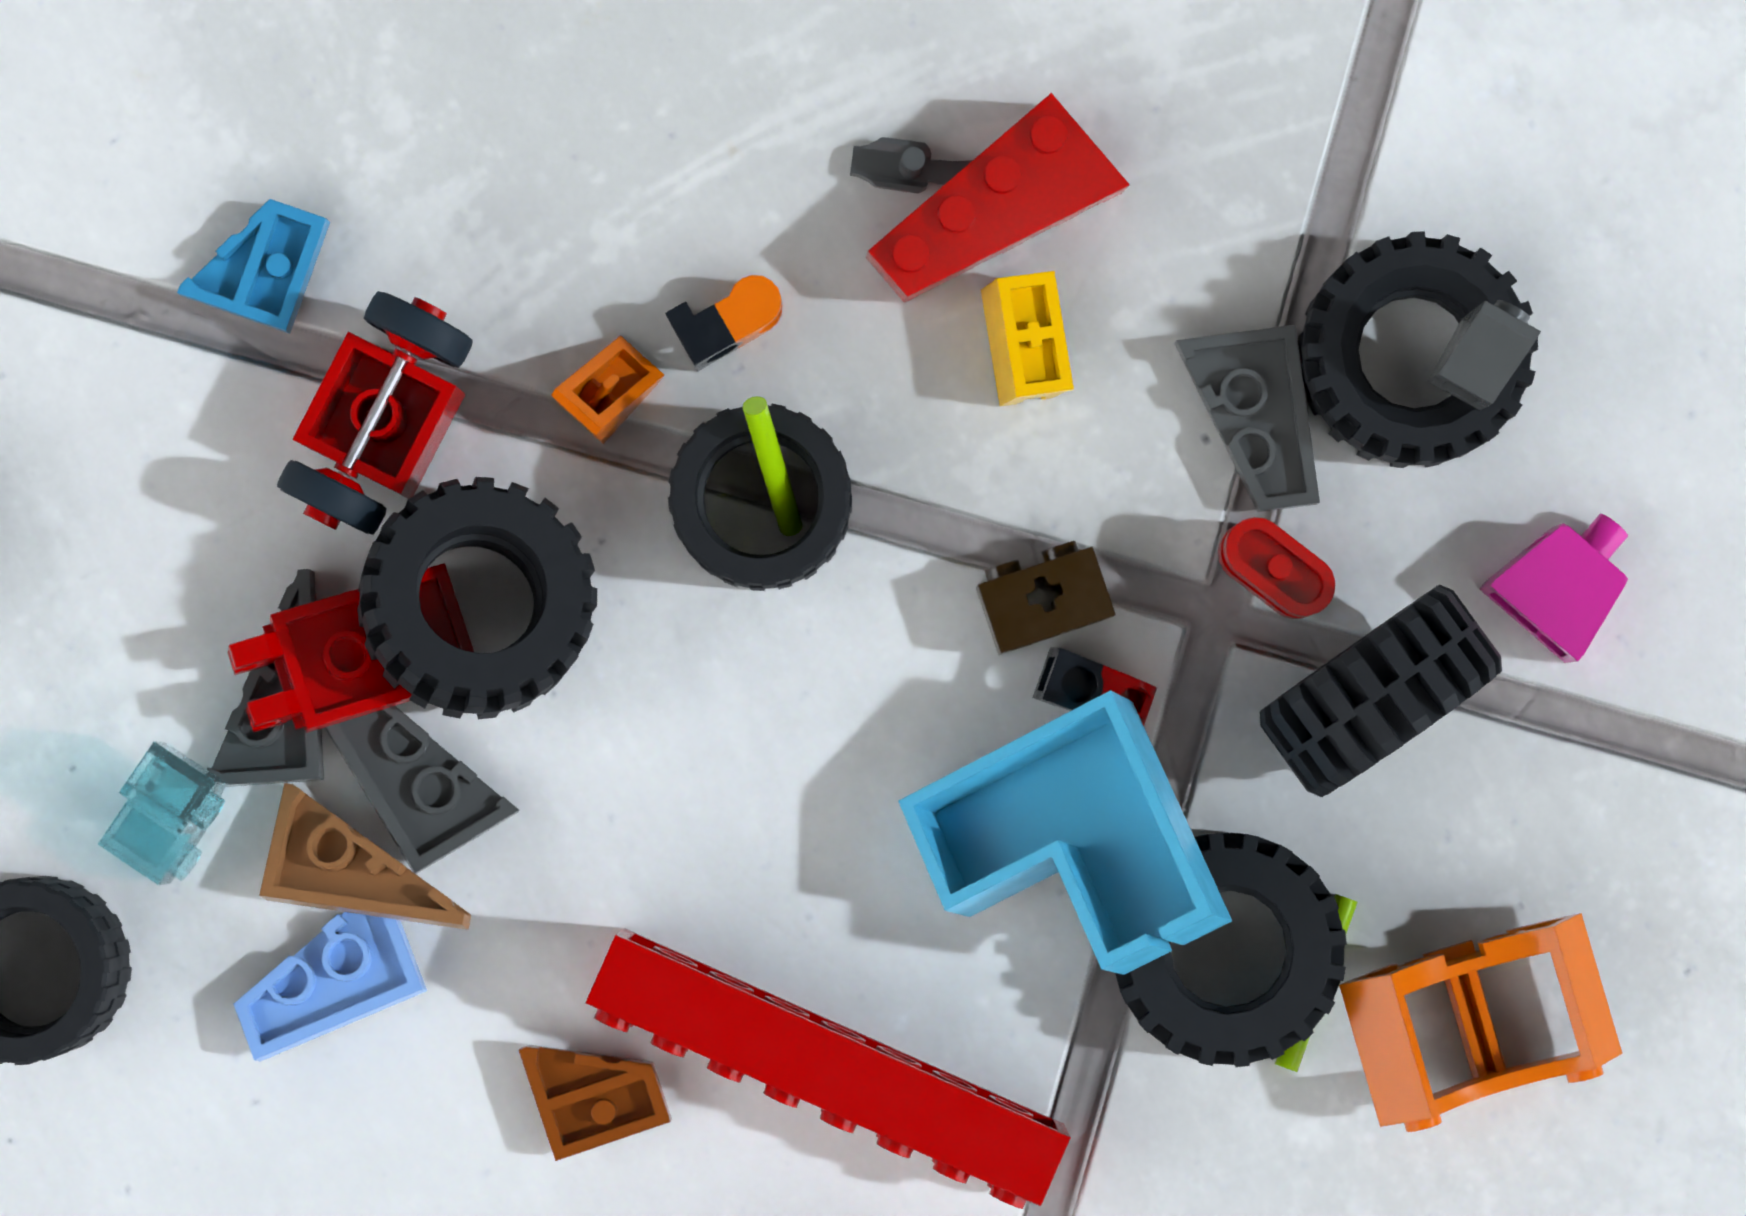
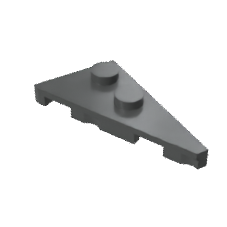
(280, 751)

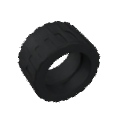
(753, 571)
(102, 959)

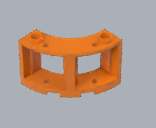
(1391, 1048)

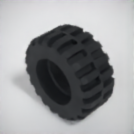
(490, 520)
(1381, 691)

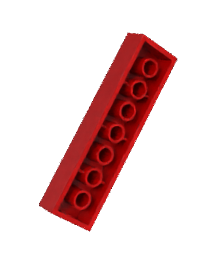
(829, 1067)

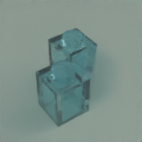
(164, 815)

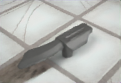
(901, 165)

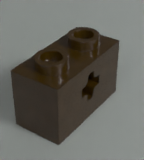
(1080, 604)

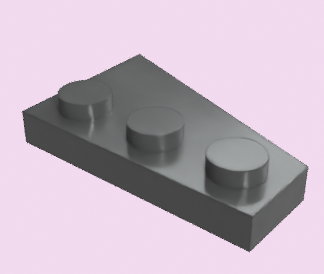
(1259, 409)
(417, 786)

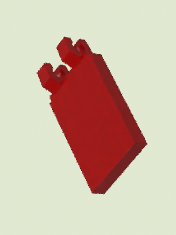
(325, 661)

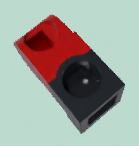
(1075, 680)

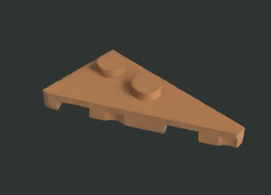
(333, 867)

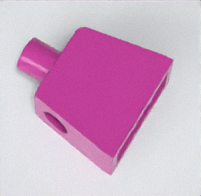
(1563, 586)

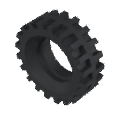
(1333, 332)
(1295, 999)

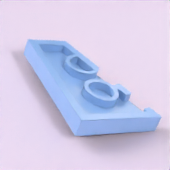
(334, 980)

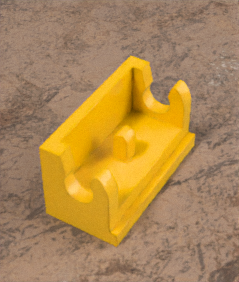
(1026, 337)

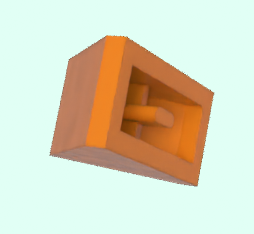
(608, 388)

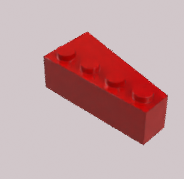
(1011, 192)

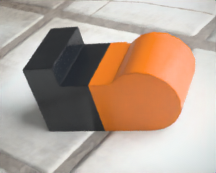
(730, 323)

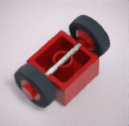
(378, 414)

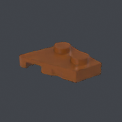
(592, 1097)

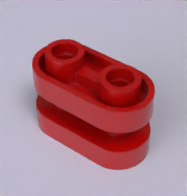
(1276, 568)

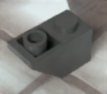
(1484, 353)

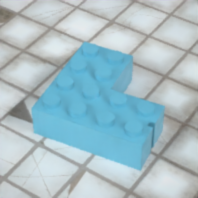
(1079, 803)

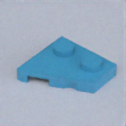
(263, 267)

